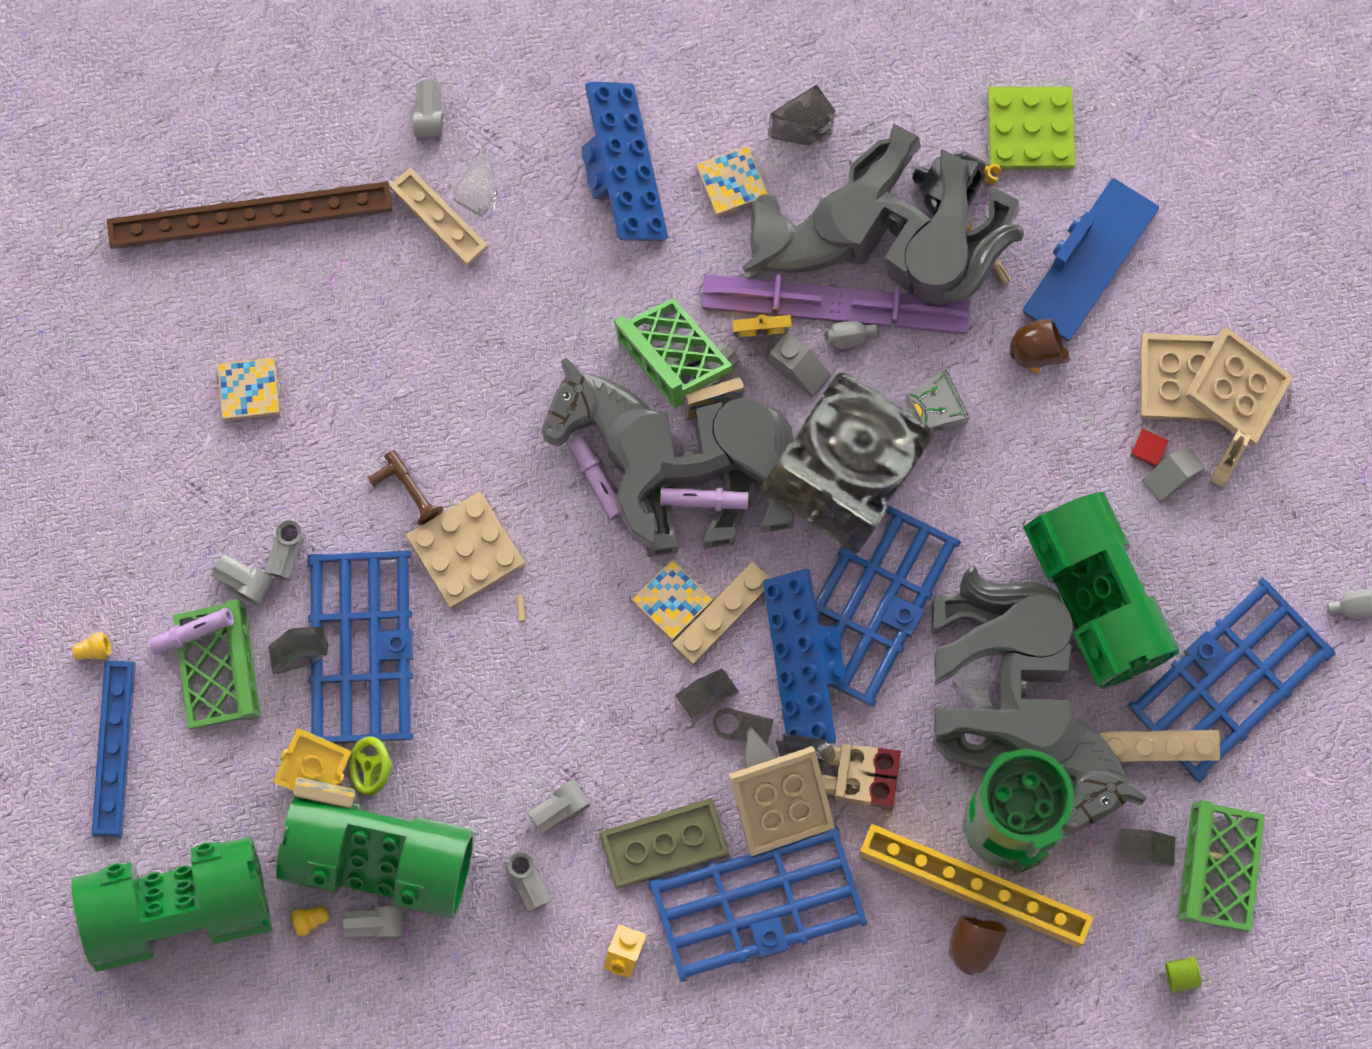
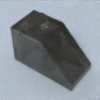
(298, 649)
(705, 695)
(1144, 848)

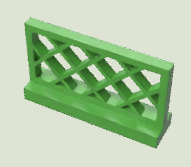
(650, 357)
(242, 668)
(1198, 856)

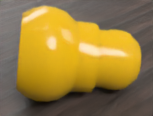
(95, 647)
(308, 919)

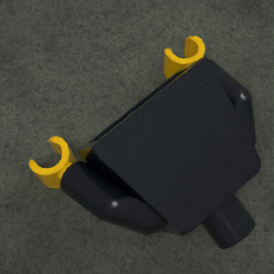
(932, 185)

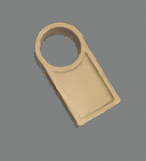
(1230, 459)

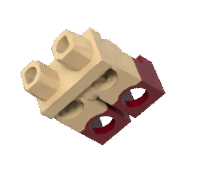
(864, 776)

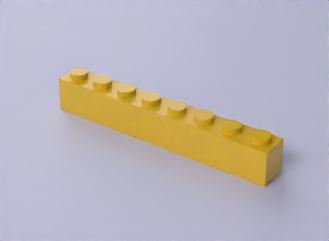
(976, 886)

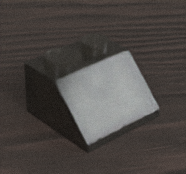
(803, 119)

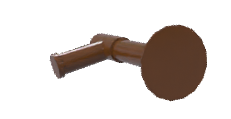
(396, 465)

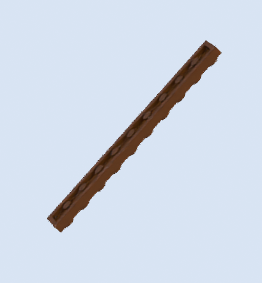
(249, 215)

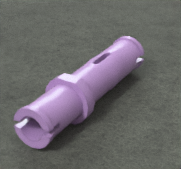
(591, 467)
(704, 498)
(180, 635)

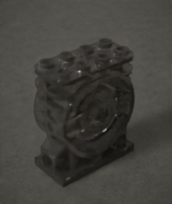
(848, 461)

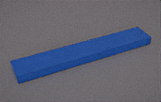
(113, 749)

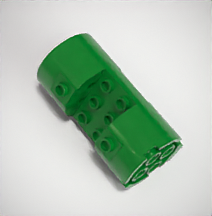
(1088, 562)
(1019, 810)
(412, 861)
(124, 913)

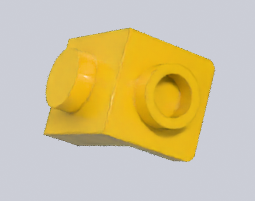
(624, 951)

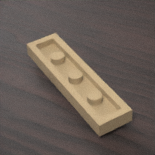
(438, 216)
(721, 614)
(1164, 745)

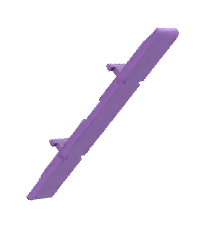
(832, 304)

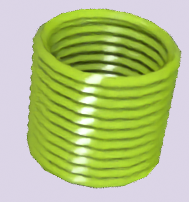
(1183, 974)

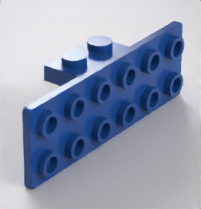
(621, 162)
(1090, 257)
(804, 655)

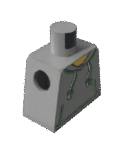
(937, 403)

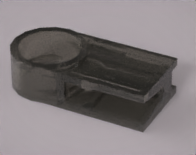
(760, 724)
(794, 743)

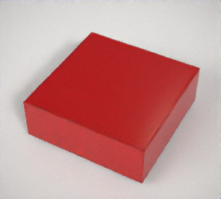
(1149, 448)

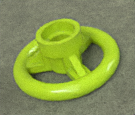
(373, 766)

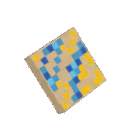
(731, 181)
(248, 389)
(714, 394)
(672, 600)
(324, 792)

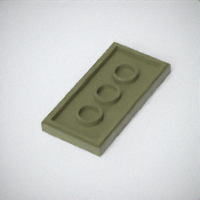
(664, 843)

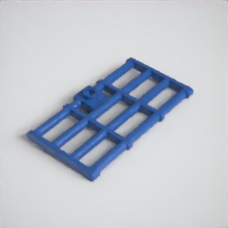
(891, 610)
(383, 645)
(1215, 662)
(766, 924)

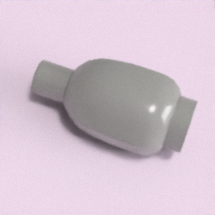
(849, 334)
(1354, 604)

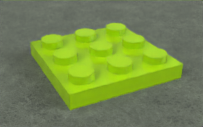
(1031, 127)

